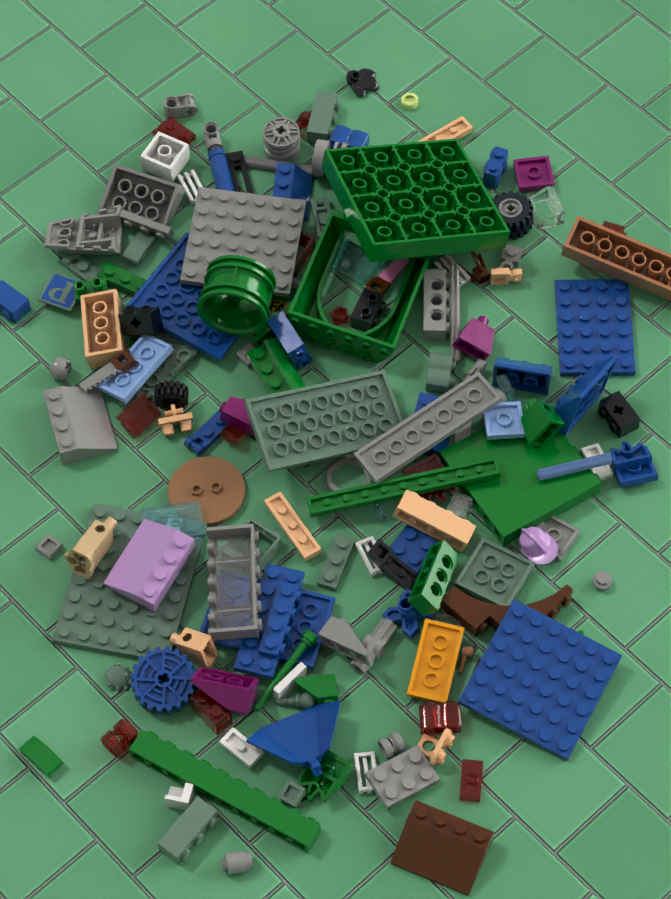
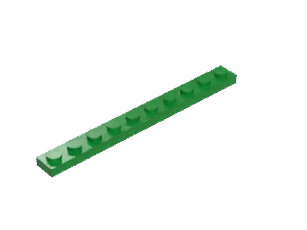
(396, 487)

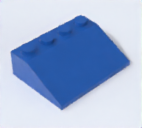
(583, 394)

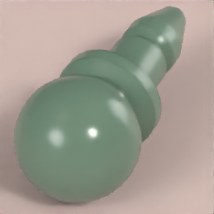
(304, 700)

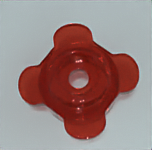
(340, 311)

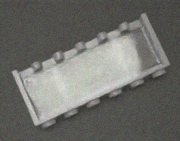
(233, 582)

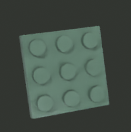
(494, 573)

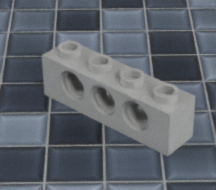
(435, 305)

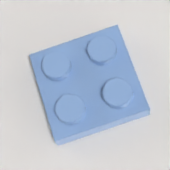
(504, 421)

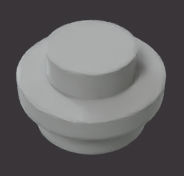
(602, 580)

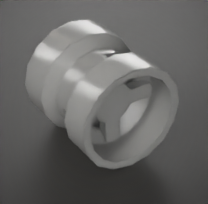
(391, 744)

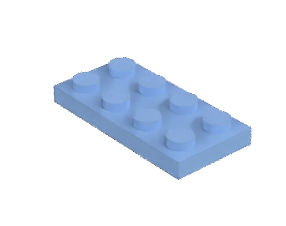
(149, 355)

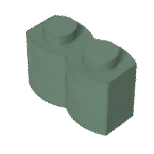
(439, 372)

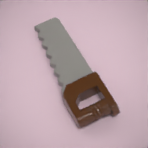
(109, 370)

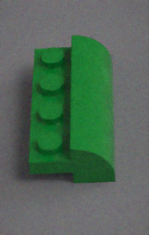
(274, 367)

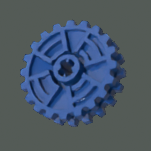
(159, 666)

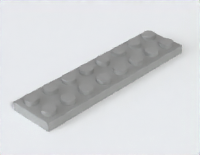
(427, 427)

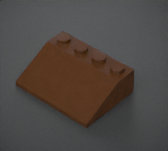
(442, 848)

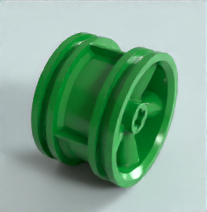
(236, 295)

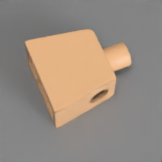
(197, 646)

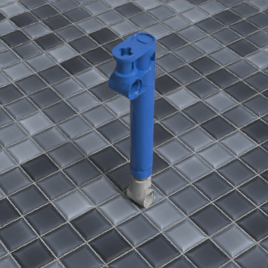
(217, 157)

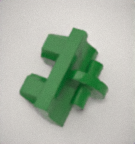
(87, 287)

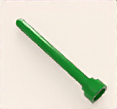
(307, 639)

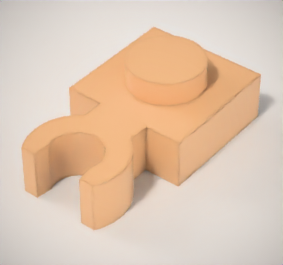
(502, 276)

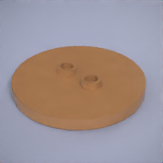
(211, 482)

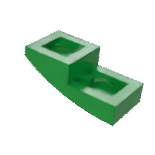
(41, 756)

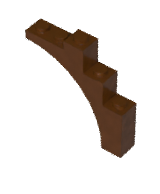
(479, 615)

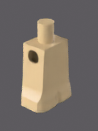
(91, 548)

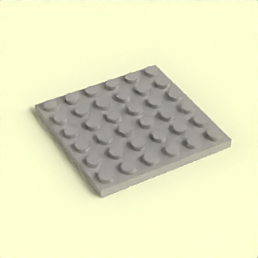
(244, 226)

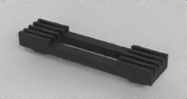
(235, 161)

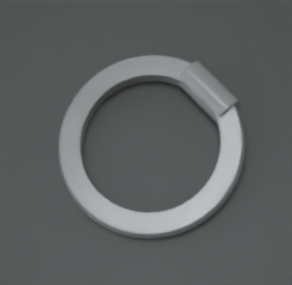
(338, 464)

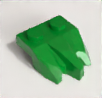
(335, 773)

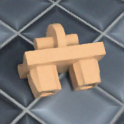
(167, 423)

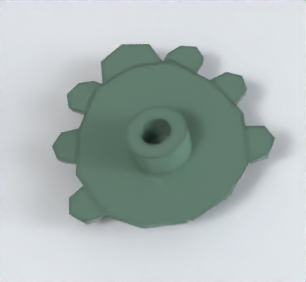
(118, 677)

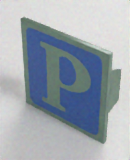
(59, 292)

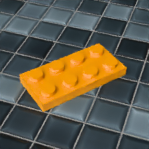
(435, 661)

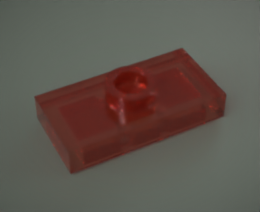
(471, 780)

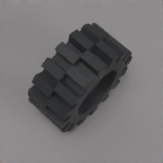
(171, 393)

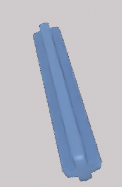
(574, 466)

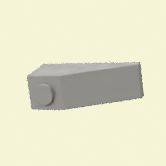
(341, 638)

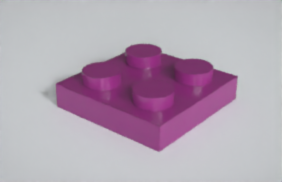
(533, 173)

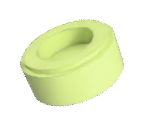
(409, 101)

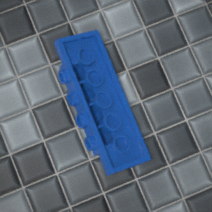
(278, 599)

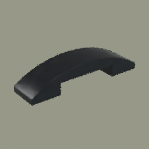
(392, 566)

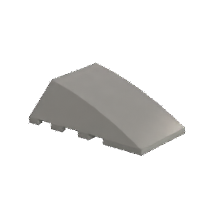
(90, 234)

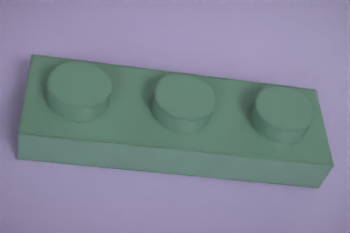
(336, 562)

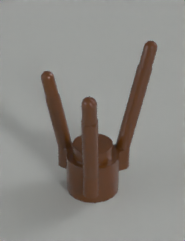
(480, 271)

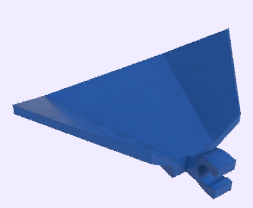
(300, 737)

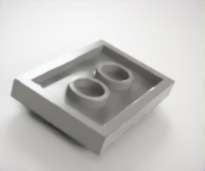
(402, 777)

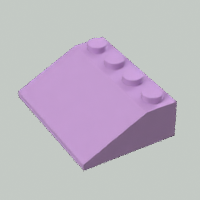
(150, 563)

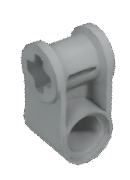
(179, 106)

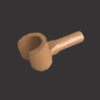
(467, 652)

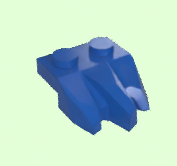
(633, 465)

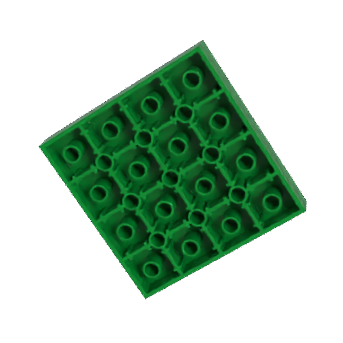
(414, 199)

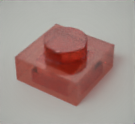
(232, 434)

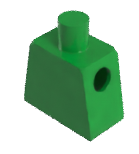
(540, 422)

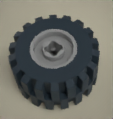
(516, 212)

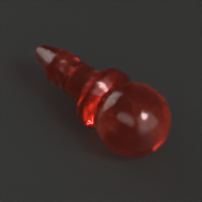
(303, 119)

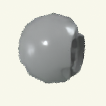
(60, 368)

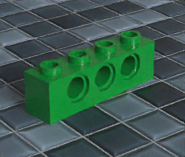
(433, 578)

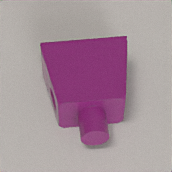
(476, 338)

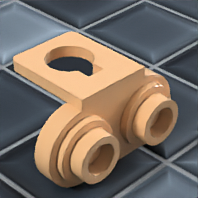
(438, 755)

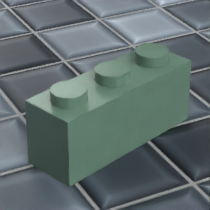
(322, 116)
(188, 830)

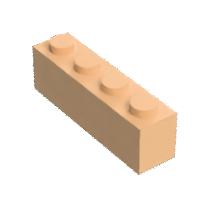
(434, 520)

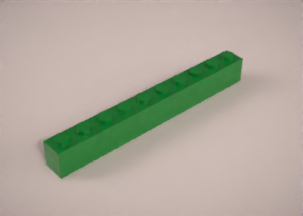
(226, 791)

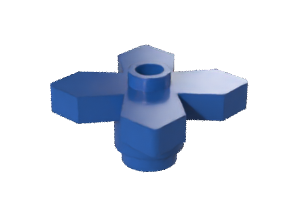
(407, 615)

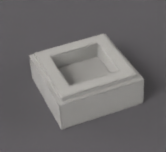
(49, 547)

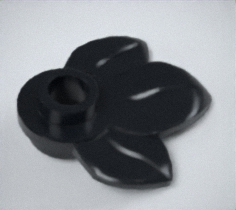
(362, 81)

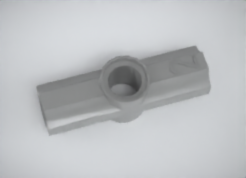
(375, 644)

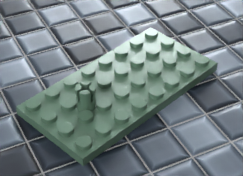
(322, 419)

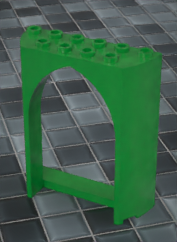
(307, 313)

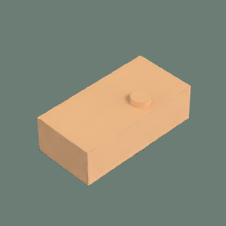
(101, 327)

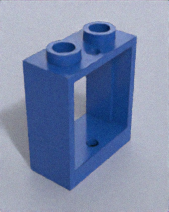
(290, 340)

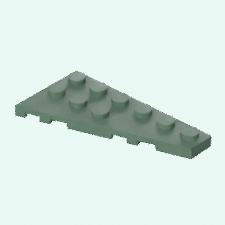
(168, 369)

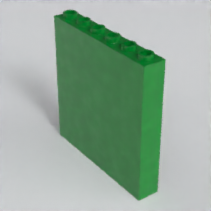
(518, 496)

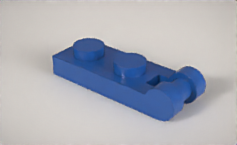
(206, 434)

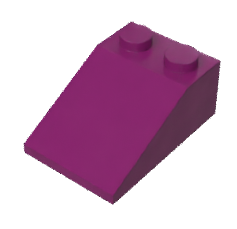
(229, 689)

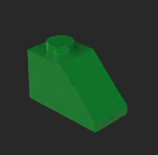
(320, 687)

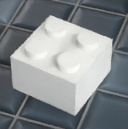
(165, 156)

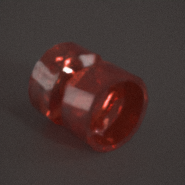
(126, 735)

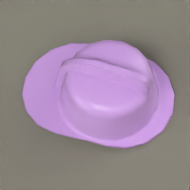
(537, 545)

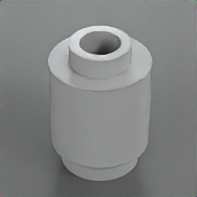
(237, 862)

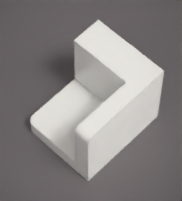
(180, 797)

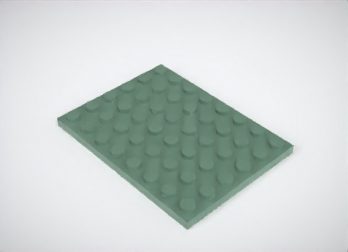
(109, 622)

